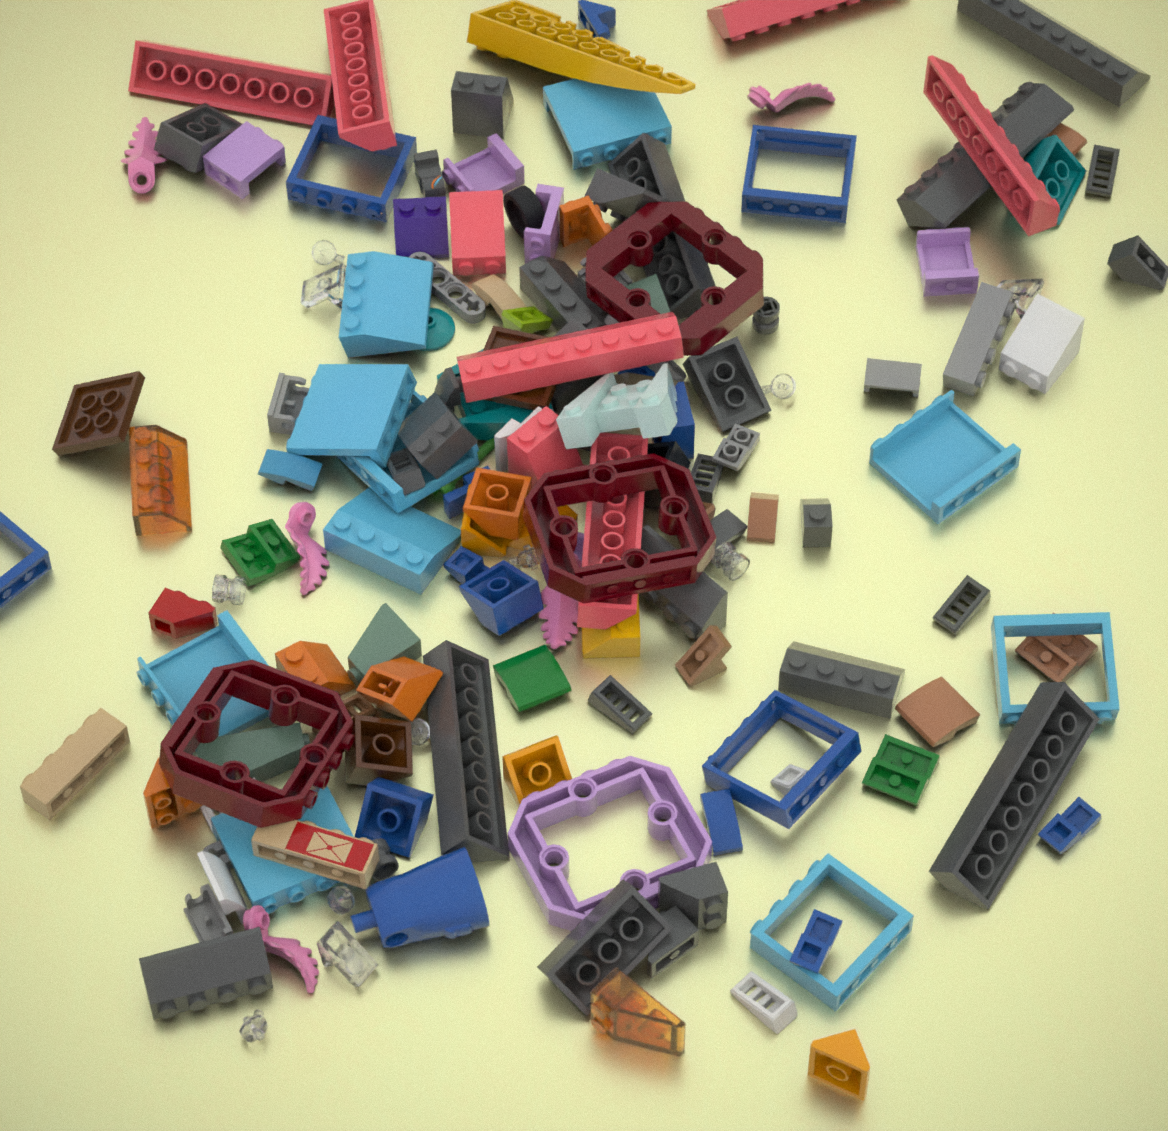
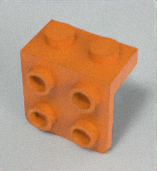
(581, 221)

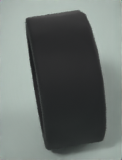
(523, 209)

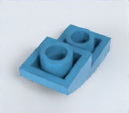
(289, 467)

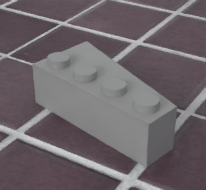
(979, 339)

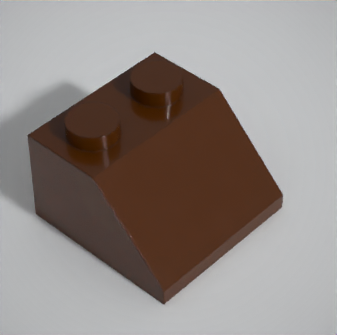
(379, 750)

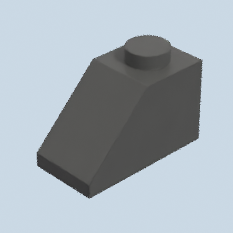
(1138, 263)
(816, 522)
(675, 944)

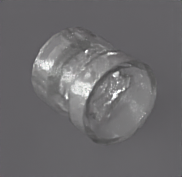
(730, 561)
(228, 589)

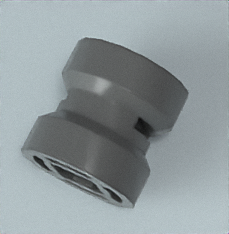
(767, 317)
(387, 863)

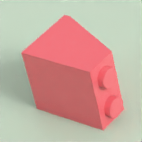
(477, 233)
(539, 448)

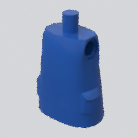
(426, 902)

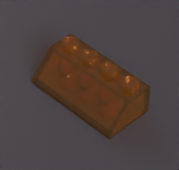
(159, 481)

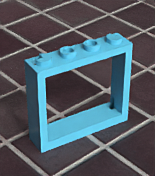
(1052, 625)
(838, 992)

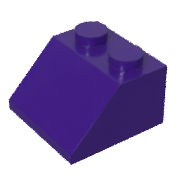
(421, 226)

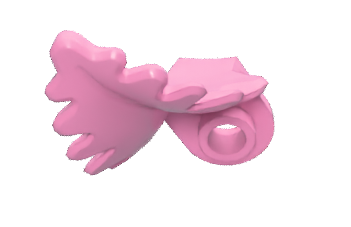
(761, 97)
(142, 156)
(298, 526)
(561, 614)
(283, 947)

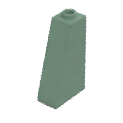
(264, 751)

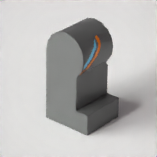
(429, 174)

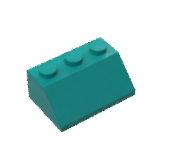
(1057, 170)

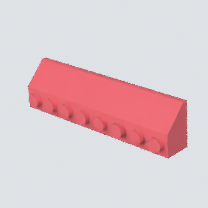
(743, 16)
(359, 75)
(230, 82)
(989, 147)
(570, 357)
(612, 530)

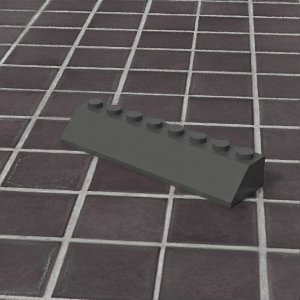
(1059, 47)
(956, 179)
(675, 261)
(466, 755)
(1014, 794)

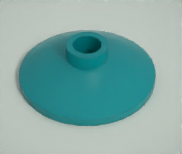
(440, 330)

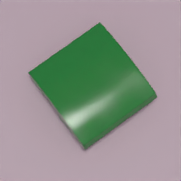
(260, 552)
(532, 678)
(901, 770)

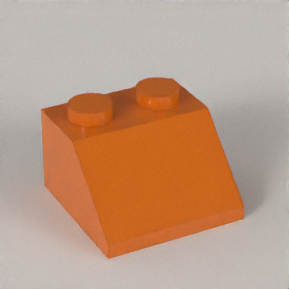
(497, 502)
(315, 664)

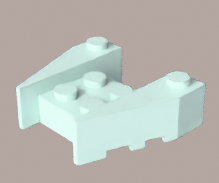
(620, 407)

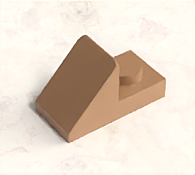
(704, 657)

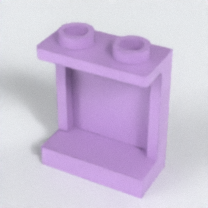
(242, 158)
(487, 170)
(545, 240)
(946, 262)

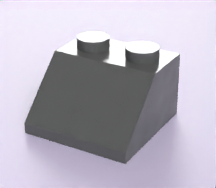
(697, 894)

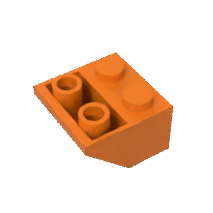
(399, 686)
(161, 803)

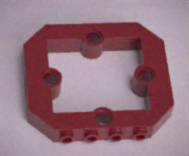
(633, 244)
(637, 572)
(229, 786)

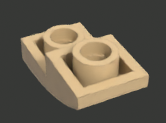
(497, 293)

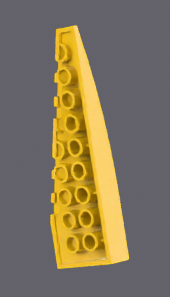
(545, 42)

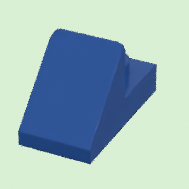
(596, 18)

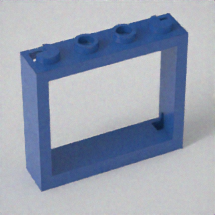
(344, 200)
(794, 203)
(28, 569)
(811, 786)

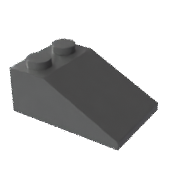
(192, 135)
(619, 195)
(727, 384)
(436, 436)

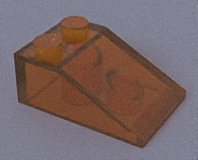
(634, 1016)

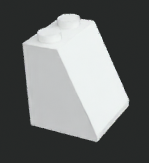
(1042, 344)

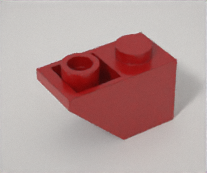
(181, 615)

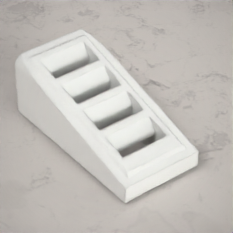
(778, 1015)

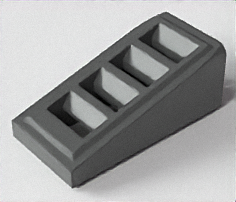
(1105, 154)
(405, 471)
(706, 493)
(967, 585)
(600, 702)

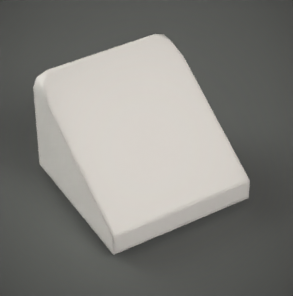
(788, 778)

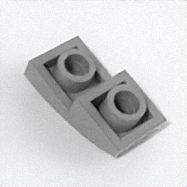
(737, 447)

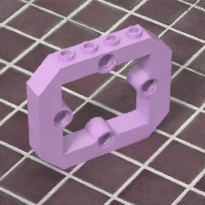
(602, 786)

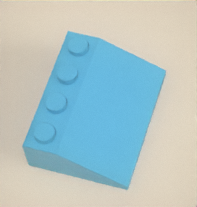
(385, 304)
(396, 546)

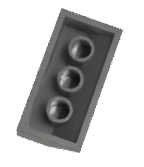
(559, 293)
(689, 605)
(840, 679)
(610, 936)
(206, 973)

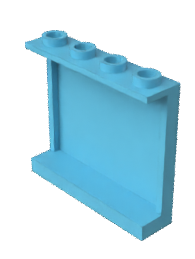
(603, 119)
(353, 411)
(942, 458)
(387, 489)
(182, 671)
(268, 881)

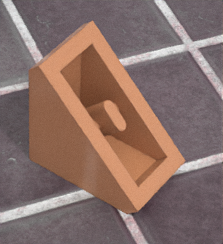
(762, 517)

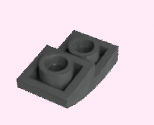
(449, 388)
(727, 527)

